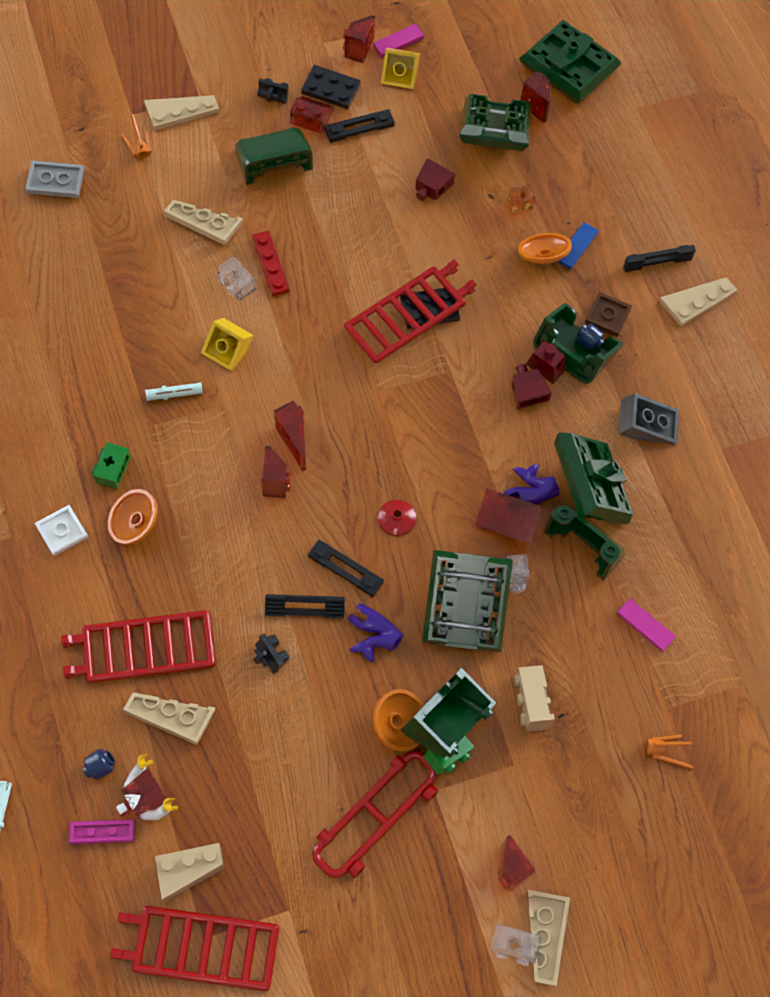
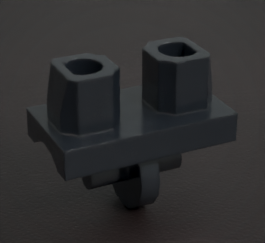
(273, 91)
(267, 654)

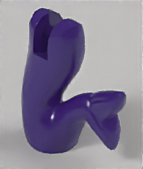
(542, 489)
(388, 637)

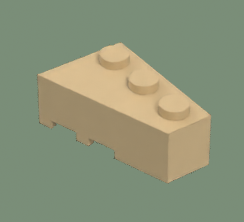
(533, 698)
(186, 868)

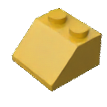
(400, 68)
(226, 343)

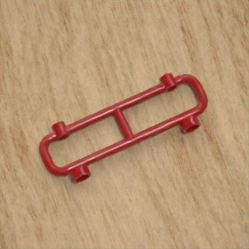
(353, 864)

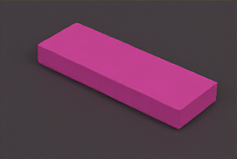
(399, 40)
(646, 625)
(102, 832)

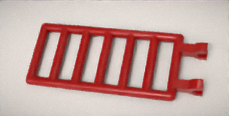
(441, 276)
(130, 672)
(200, 976)

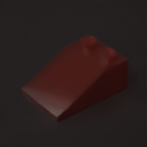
(290, 426)
(508, 515)

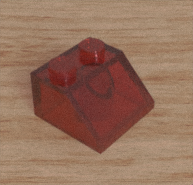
(359, 38)
(538, 93)
(310, 114)
(274, 475)
(513, 865)

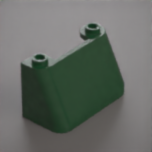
(273, 151)
(561, 331)
(566, 519)
(449, 715)

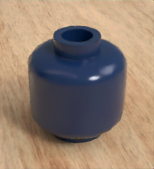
(590, 336)
(98, 764)

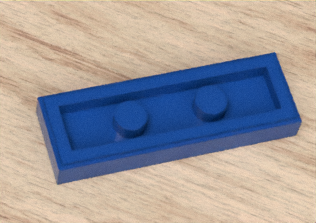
(580, 243)

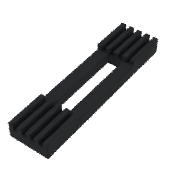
(336, 131)
(679, 254)
(369, 582)
(276, 605)

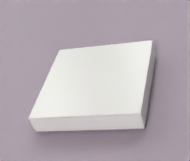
(61, 530)

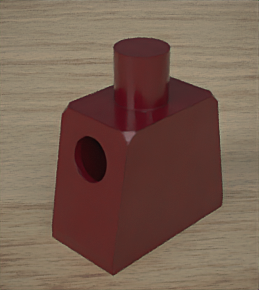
(433, 180)
(548, 361)
(529, 387)

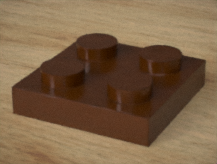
(608, 314)

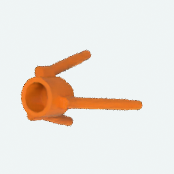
(141, 149)
(657, 745)

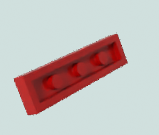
(270, 263)

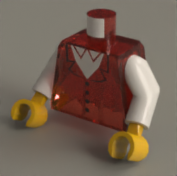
(144, 794)

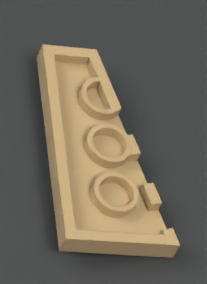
(175, 111)
(203, 221)
(695, 301)
(176, 718)
(548, 921)

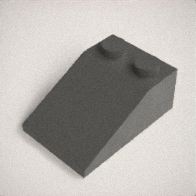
(648, 420)

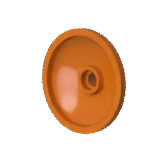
(545, 248)
(132, 517)
(401, 707)

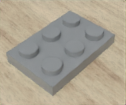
(55, 179)

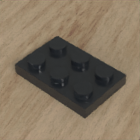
(330, 87)
(431, 305)

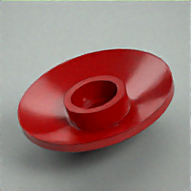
(397, 525)

